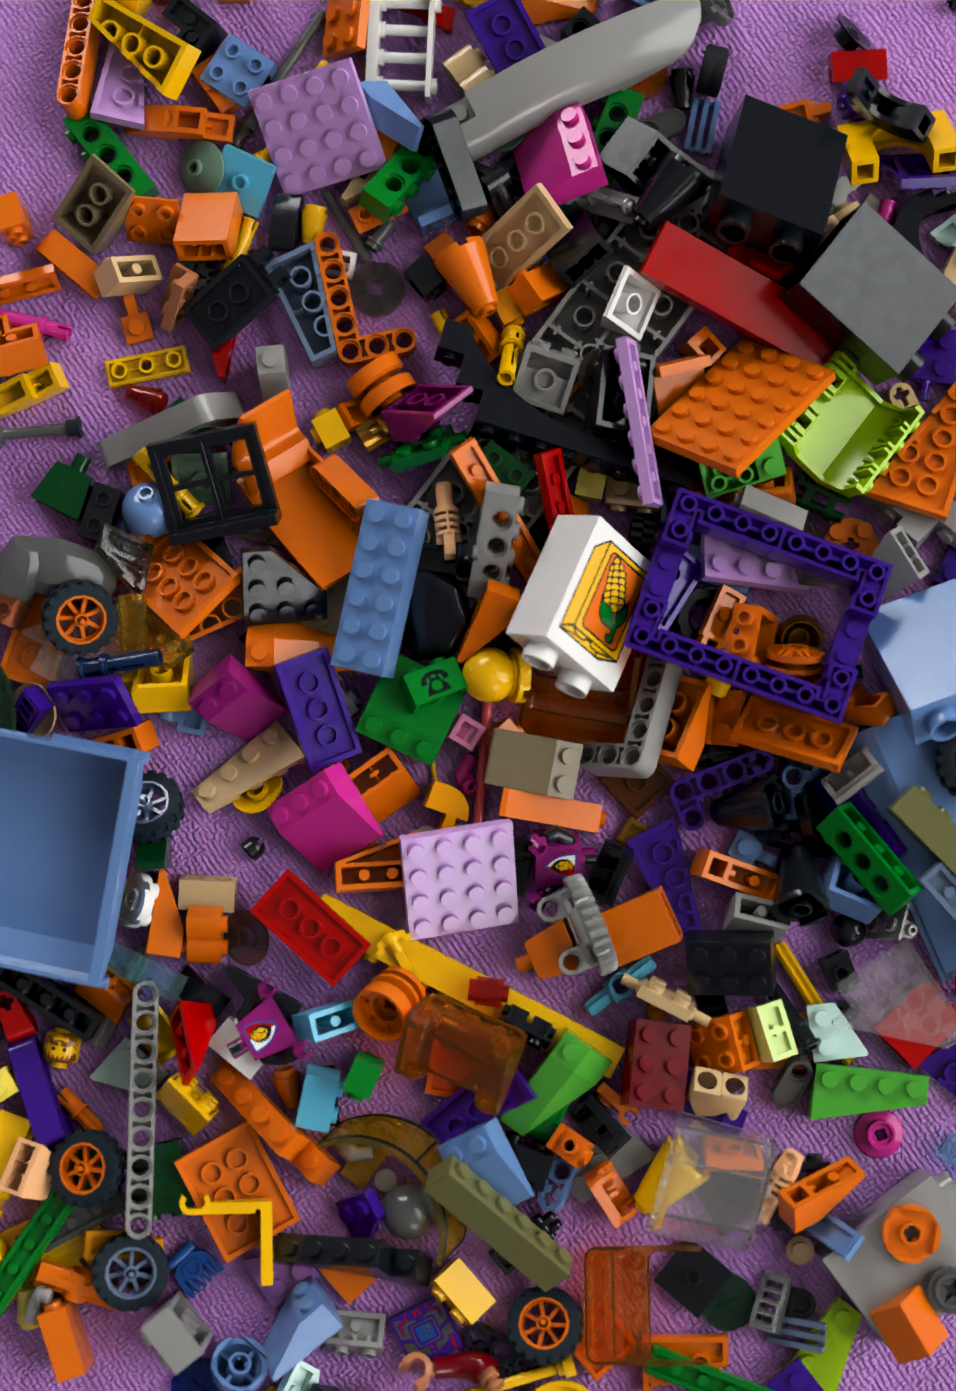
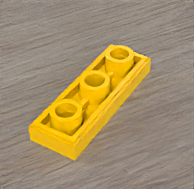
(165, 364)

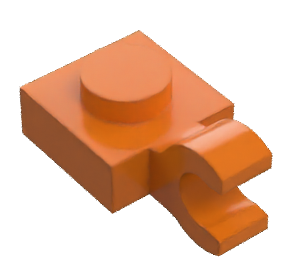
(136, 325)
(609, 1097)

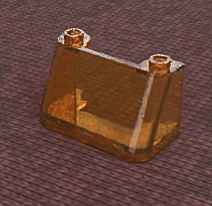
(461, 1048)

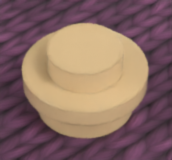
(799, 1249)

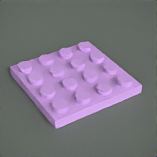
(318, 127)
(459, 878)

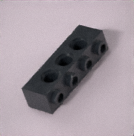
(53, 1001)

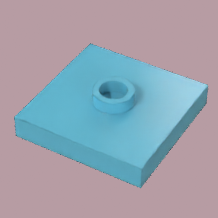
(248, 177)

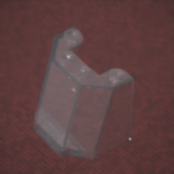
(713, 1184)

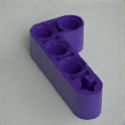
(723, 782)
(38, 1092)

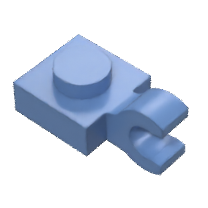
(187, 721)
(748, 849)

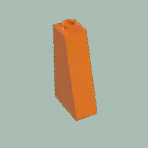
(551, 810)

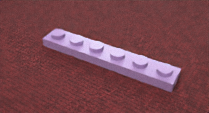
(640, 430)

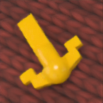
(391, 939)

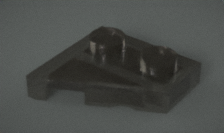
(125, 555)

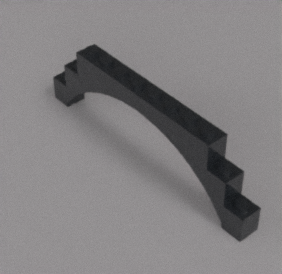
(513, 421)

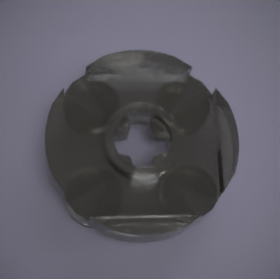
(377, 273)

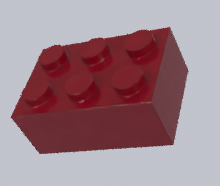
(655, 1065)

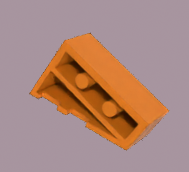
(370, 870)

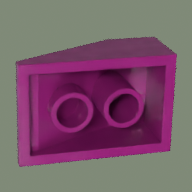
(422, 409)
(235, 700)

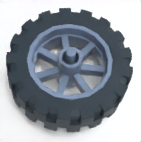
(158, 823)
(141, 1297)

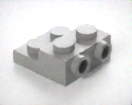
(547, 376)

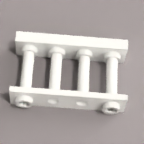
(379, 29)

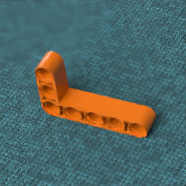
(345, 312)

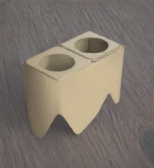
(708, 1101)

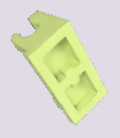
(772, 1031)

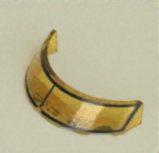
(415, 1148)

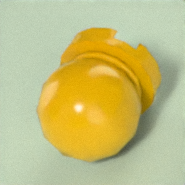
(497, 675)

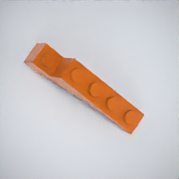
(275, 1125)

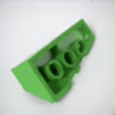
(560, 1078)

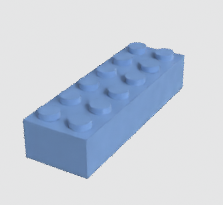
(380, 588)

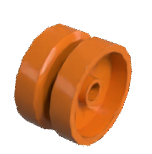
(380, 384)

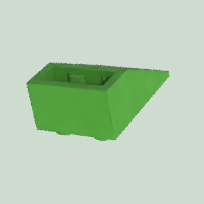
(765, 467)

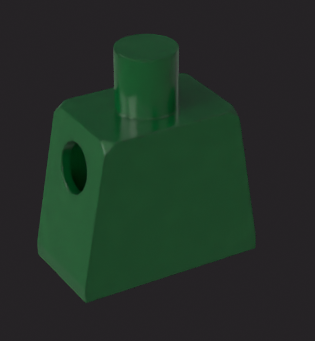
(66, 488)

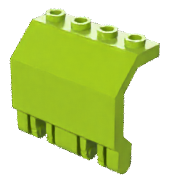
(848, 432)

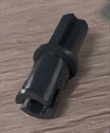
(715, 754)

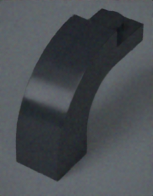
(887, 111)
(918, 209)

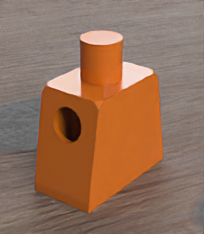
(545, 950)

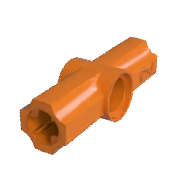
(73, 1283)

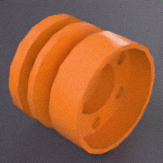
(796, 660)
(385, 1002)

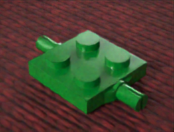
(430, 447)

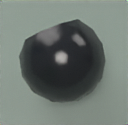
(847, 931)

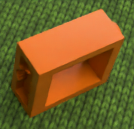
(756, 632)

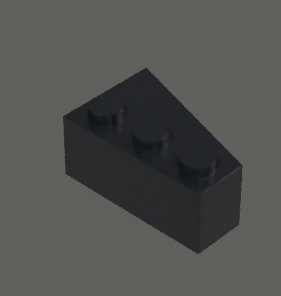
(533, 1158)

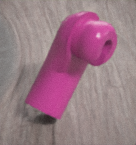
(464, 774)

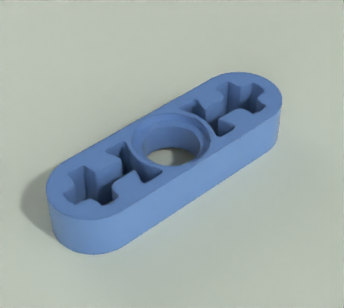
(562, 1195)

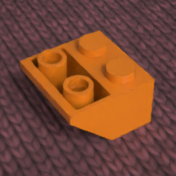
(384, 784)

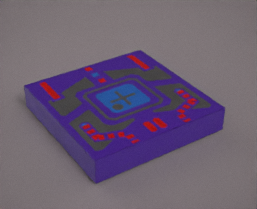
(426, 1329)

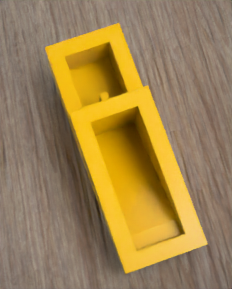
(31, 388)

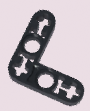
(509, 1362)

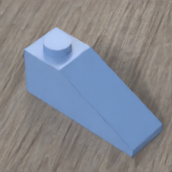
(392, 114)

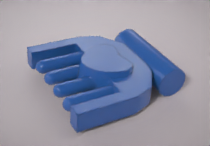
(190, 1265)

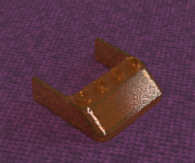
(597, 718)
(619, 1306)

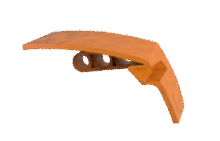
(317, 496)

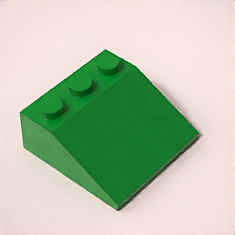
(393, 724)

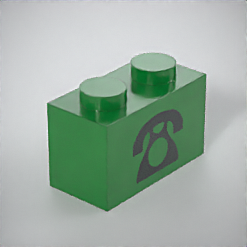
(432, 684)

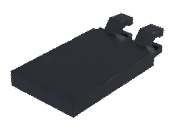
(235, 297)

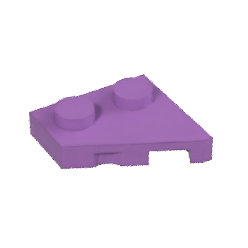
(284, 1278)

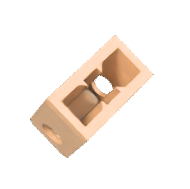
(28, 1171)

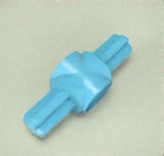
(608, 995)

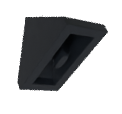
(203, 991)

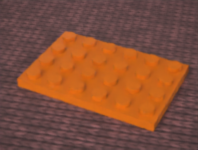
(740, 406)

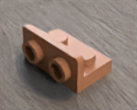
(176, 294)

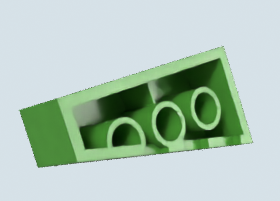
(857, 1089)

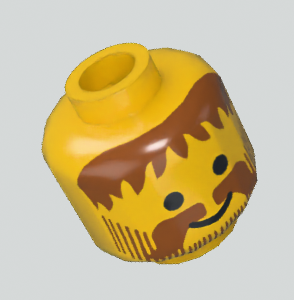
(61, 1047)

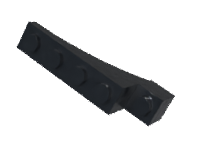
(355, 1256)

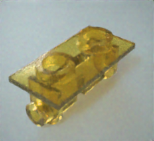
(130, 610)

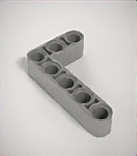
(180, 420)
(646, 727)

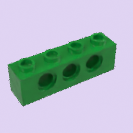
(622, 103)
(107, 144)
(377, 193)
(883, 861)

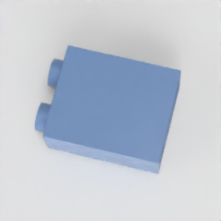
(916, 659)

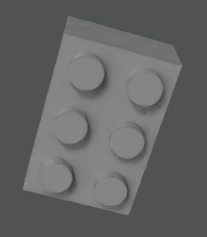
(176, 1332)

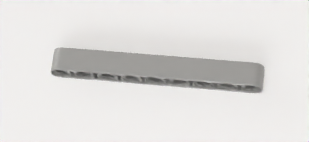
(141, 1122)

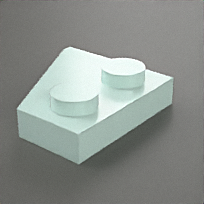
(836, 1040)
(115, 1068)

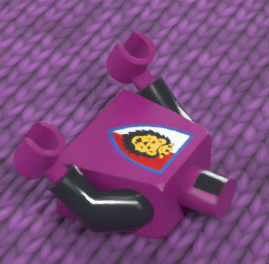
(554, 857)
(265, 1031)

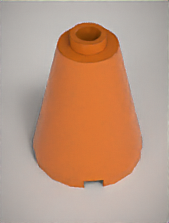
(469, 274)

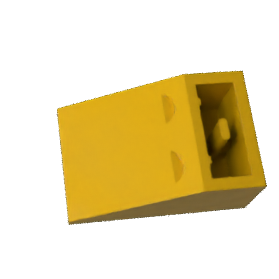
(188, 1103)

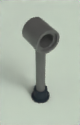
(71, 428)

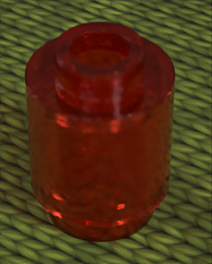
(488, 991)

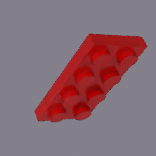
(310, 927)

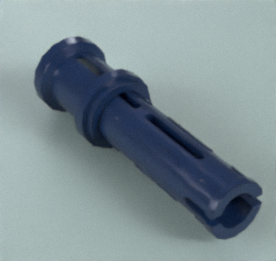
(107, 665)

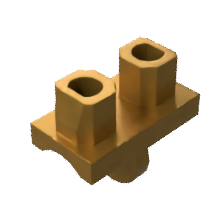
(374, 433)

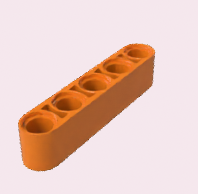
(78, 61)

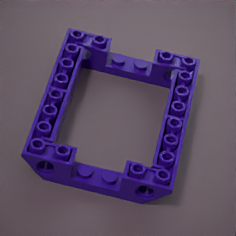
(859, 572)

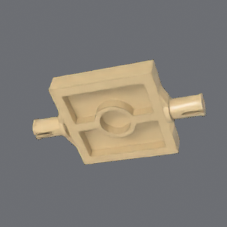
(674, 1002)

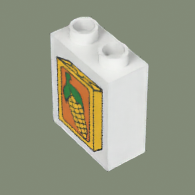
(580, 605)

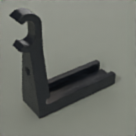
(433, 559)

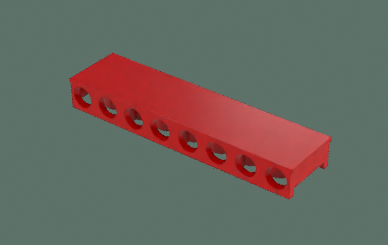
(729, 293)

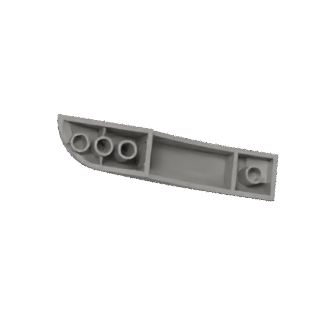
(576, 70)

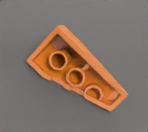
(282, 641)

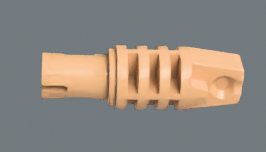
(446, 520)
(783, 1175)

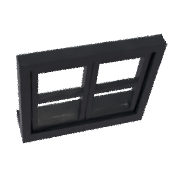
(224, 521)

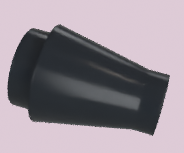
(682, 86)

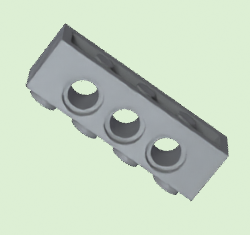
(496, 498)

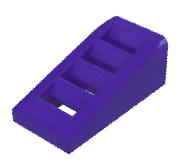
(40, 704)

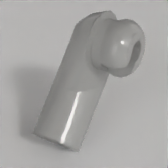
(353, 1153)
(39, 1297)

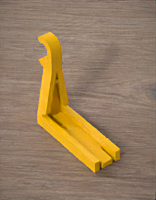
(244, 1206)

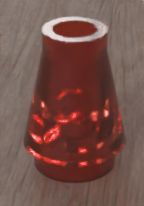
(148, 398)

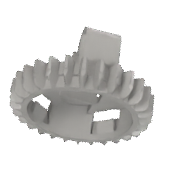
(585, 925)

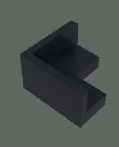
(195, 27)

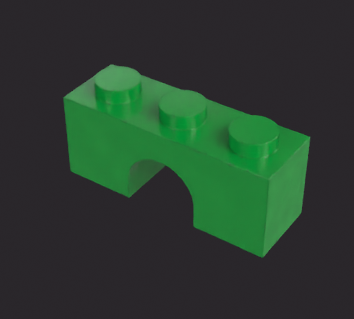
(363, 1076)

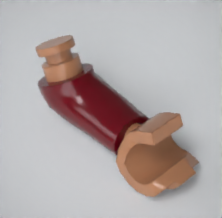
(469, 1365)

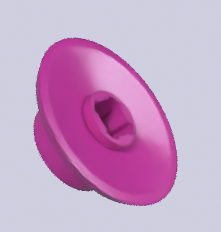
(866, 1139)

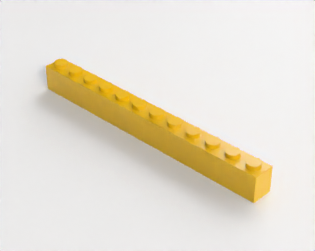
(453, 980)

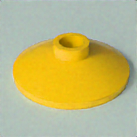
(261, 798)

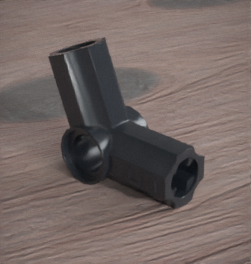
(496, 187)

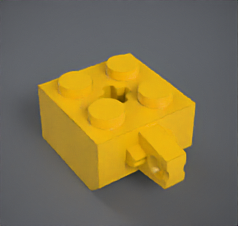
(161, 687)

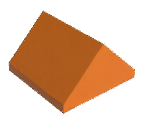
(909, 1325)

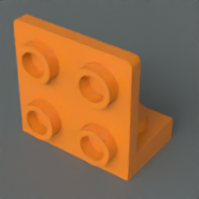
(724, 1044)

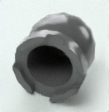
(408, 1211)

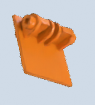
(152, 220)

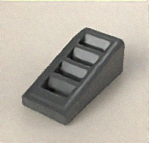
(758, 1308)

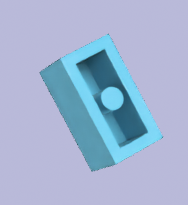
(325, 1021)
(318, 1098)

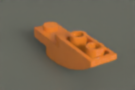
(185, 122)

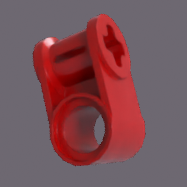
(16, 1018)

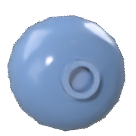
(144, 511)
(238, 1365)

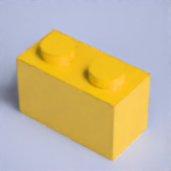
(461, 1292)

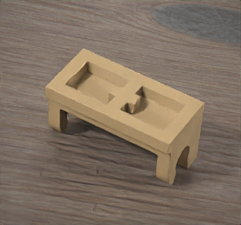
(208, 891)

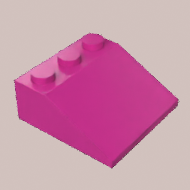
(561, 156)
(325, 818)

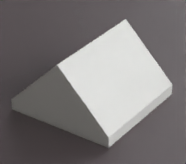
(630, 305)

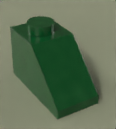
(155, 855)

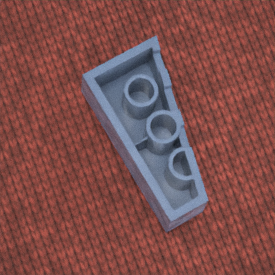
(306, 303)

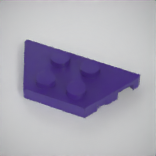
(913, 172)

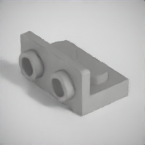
(360, 1334)

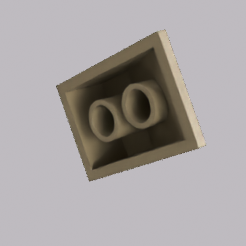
(95, 206)
(533, 763)

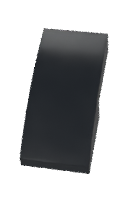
(284, 222)

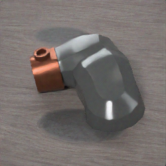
(38, 565)

